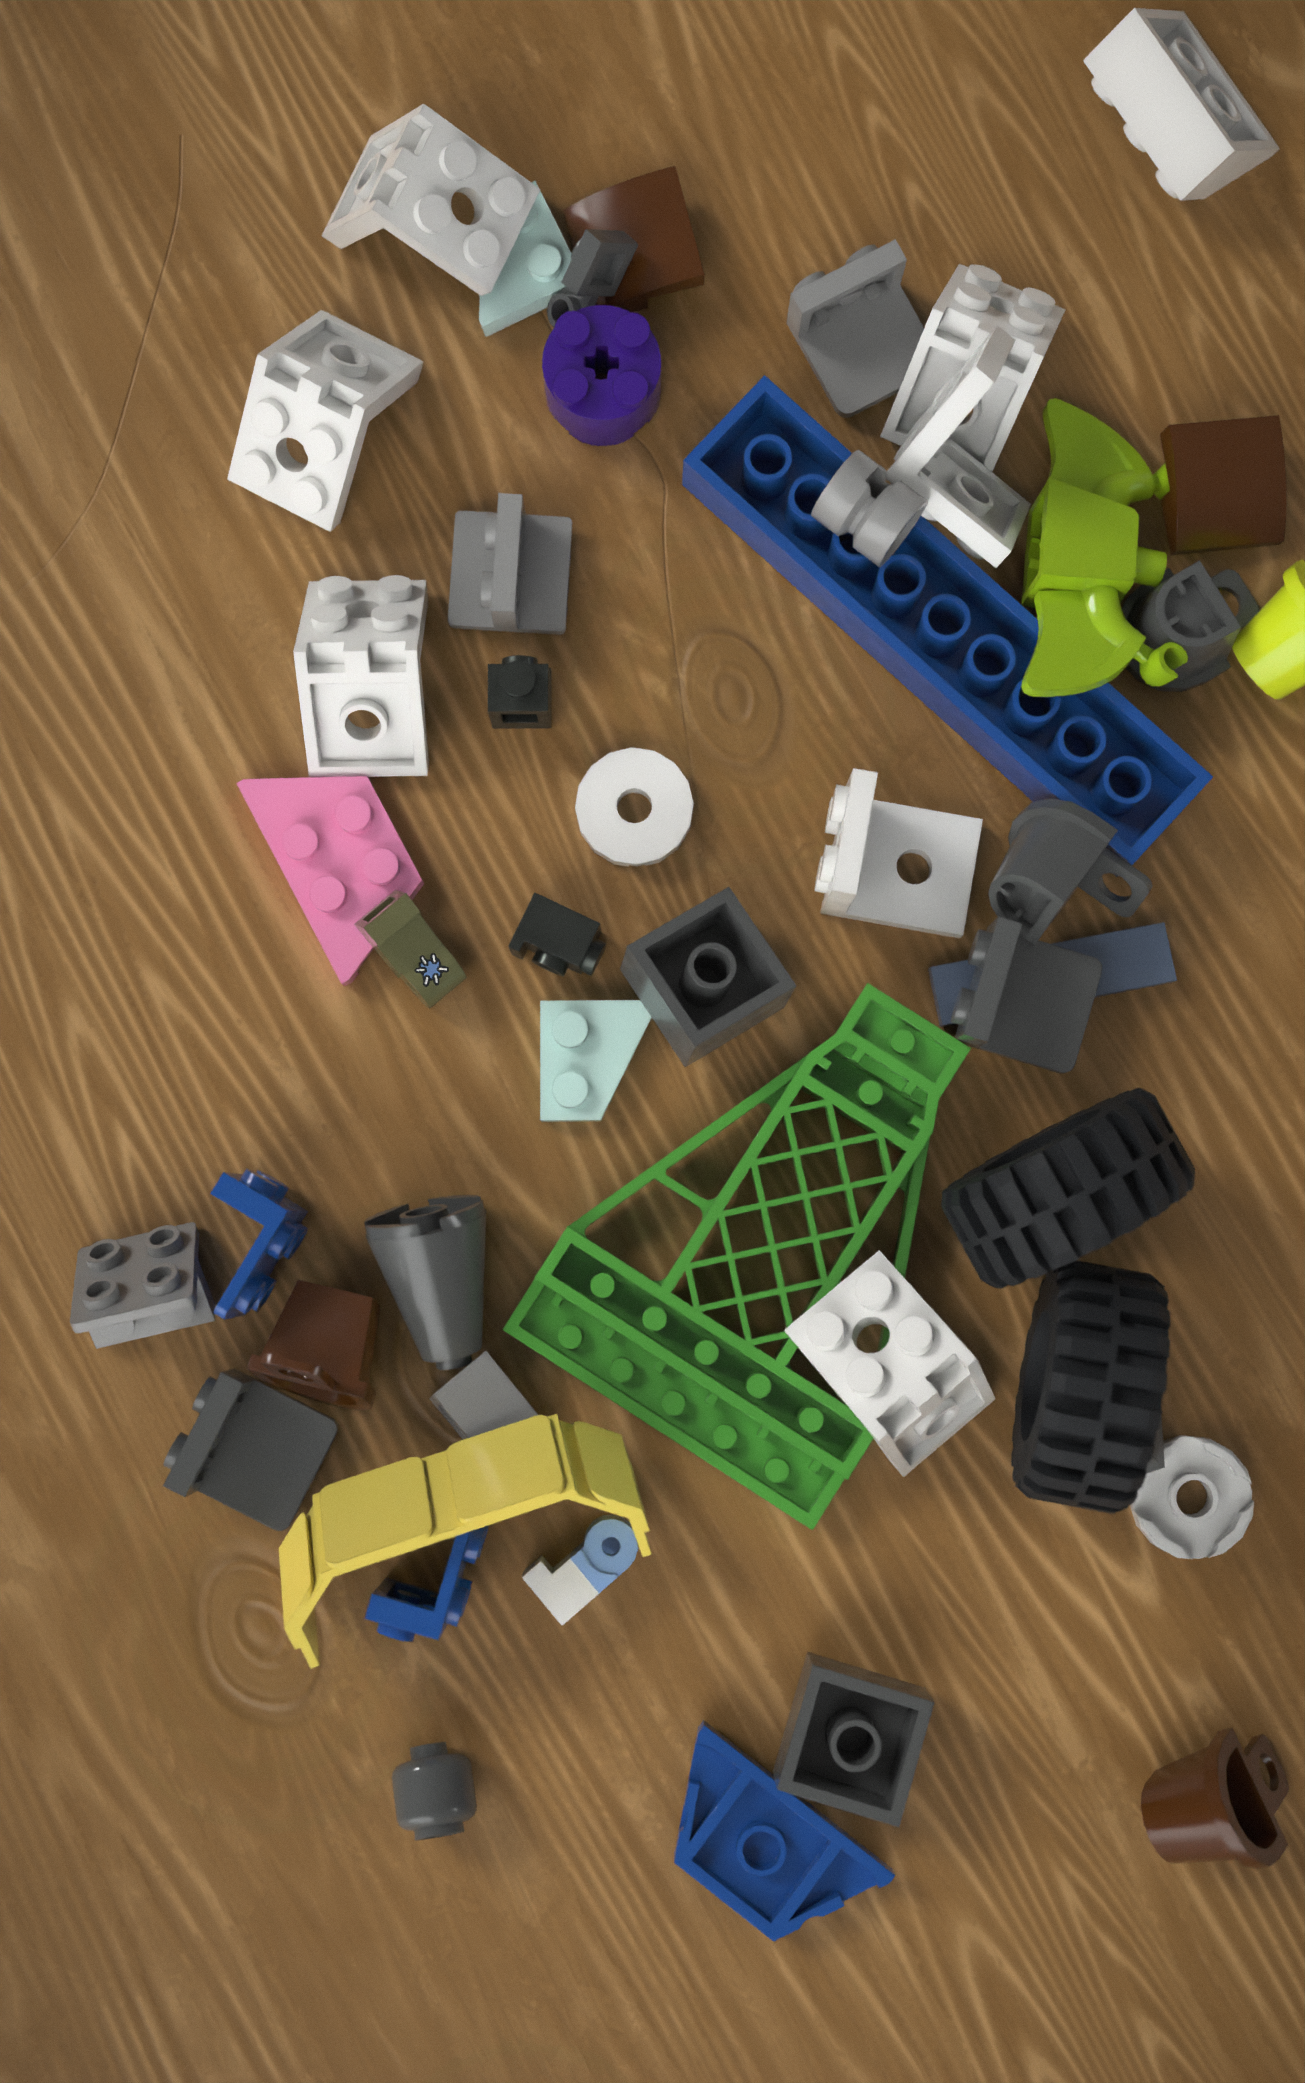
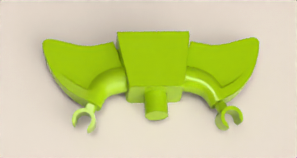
(1088, 557)

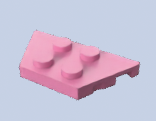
(334, 854)

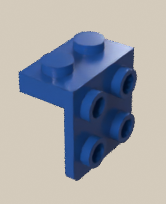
(264, 1201)
(412, 1610)

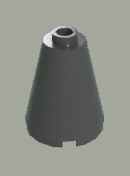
(436, 1273)

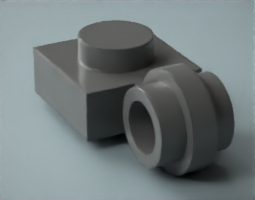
(594, 271)

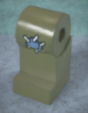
(411, 948)

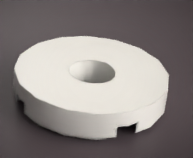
(627, 773)
(1227, 1504)

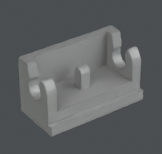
(481, 1399)

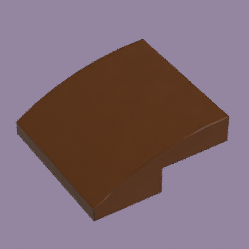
(657, 218)
(1224, 485)

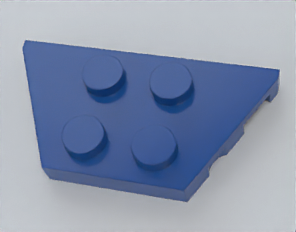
(764, 1847)

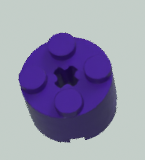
(595, 343)

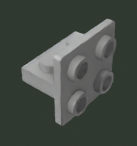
(510, 570)
(140, 1286)

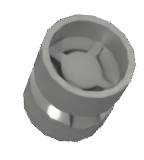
(869, 508)

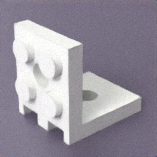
(408, 189)
(956, 327)
(322, 391)
(958, 488)
(363, 653)
(862, 862)
(913, 1388)

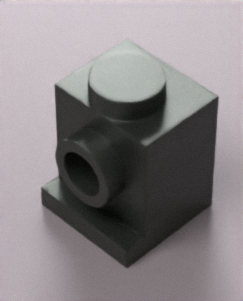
(519, 693)
(558, 938)

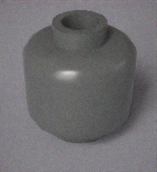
(434, 1792)

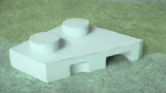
(530, 272)
(585, 1055)

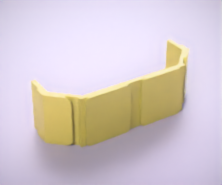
(447, 1496)

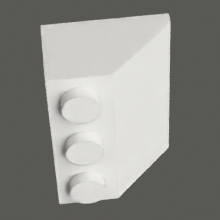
(1178, 103)

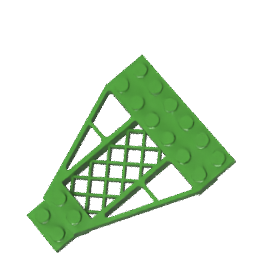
(687, 1369)

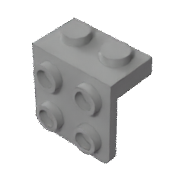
(857, 327)

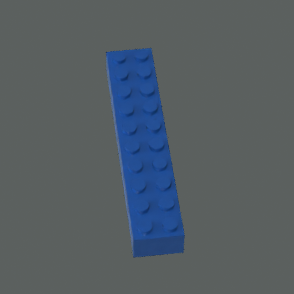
(938, 627)

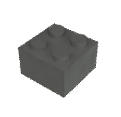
(707, 976)
(853, 1739)

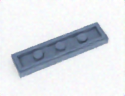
(1128, 958)

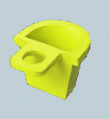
(1274, 639)

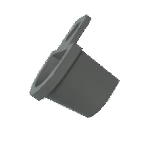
(1195, 616)
(1050, 856)

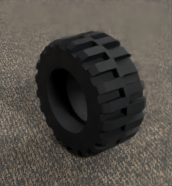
(1069, 1189)
(1091, 1387)

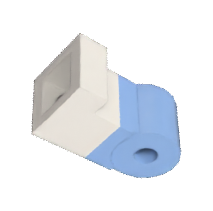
(587, 1570)

